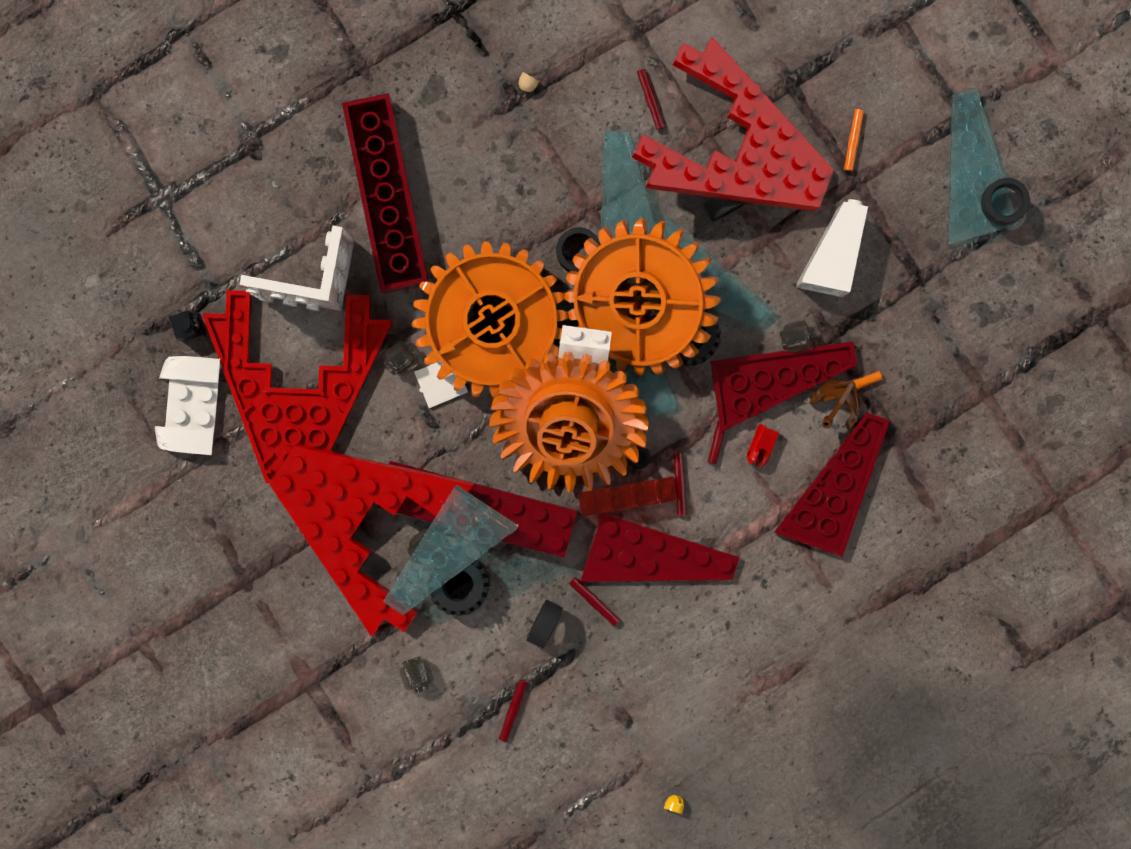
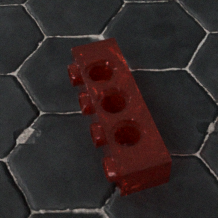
(627, 496)

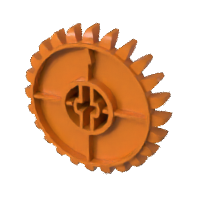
(661, 272)
(467, 283)
(569, 419)

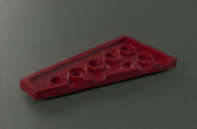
(832, 501)
(643, 554)

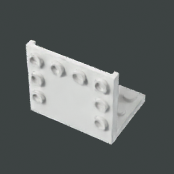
(334, 279)

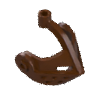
(846, 394)

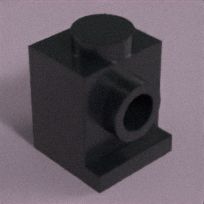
(186, 325)

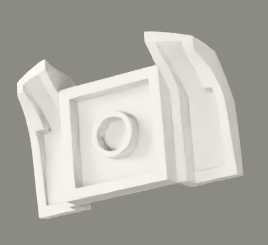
(189, 404)

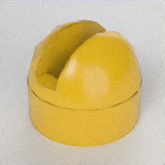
(675, 804)

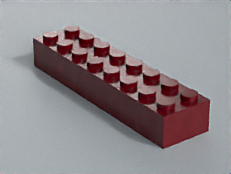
(385, 193)
(540, 523)

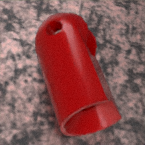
(761, 444)

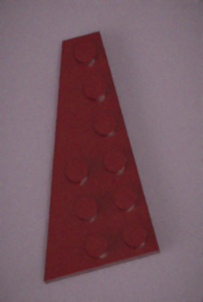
(762, 381)

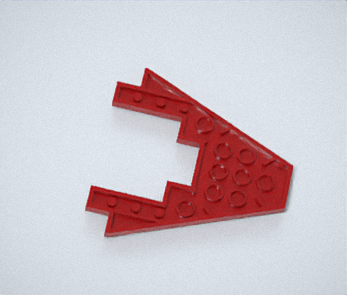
(773, 161)
(292, 416)
(328, 502)

